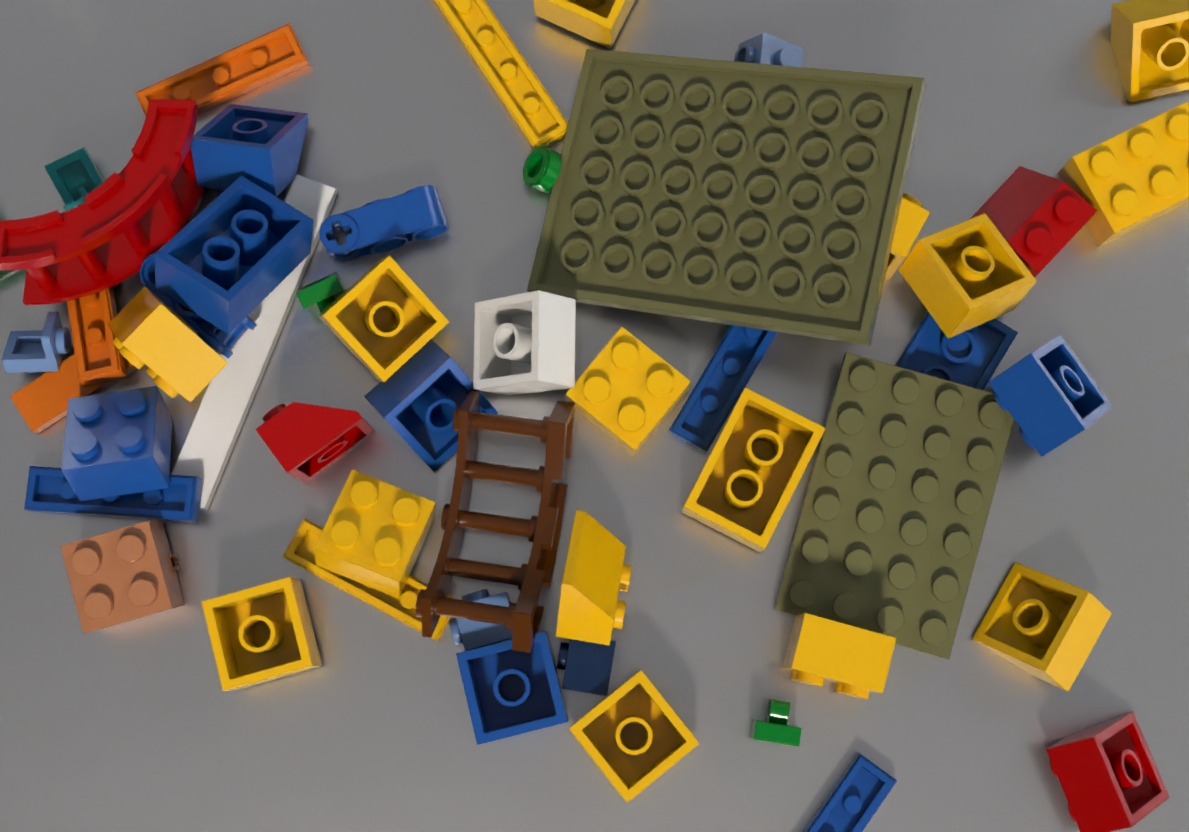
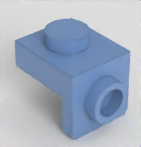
(769, 50)
(37, 349)

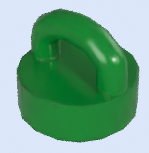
(542, 169)

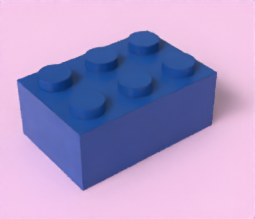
(233, 254)

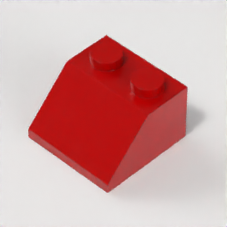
(1036, 216)
(311, 436)
(1108, 775)

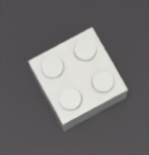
(524, 343)

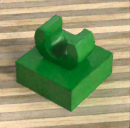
(320, 291)
(775, 727)

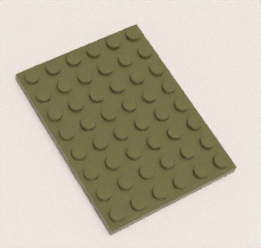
(730, 192)

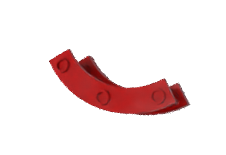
(120, 220)

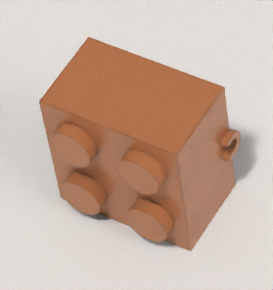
(122, 575)

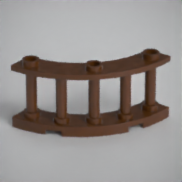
(542, 530)

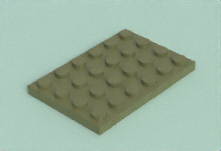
(896, 504)

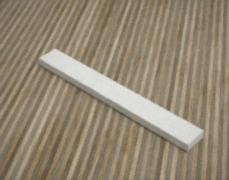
(235, 386)

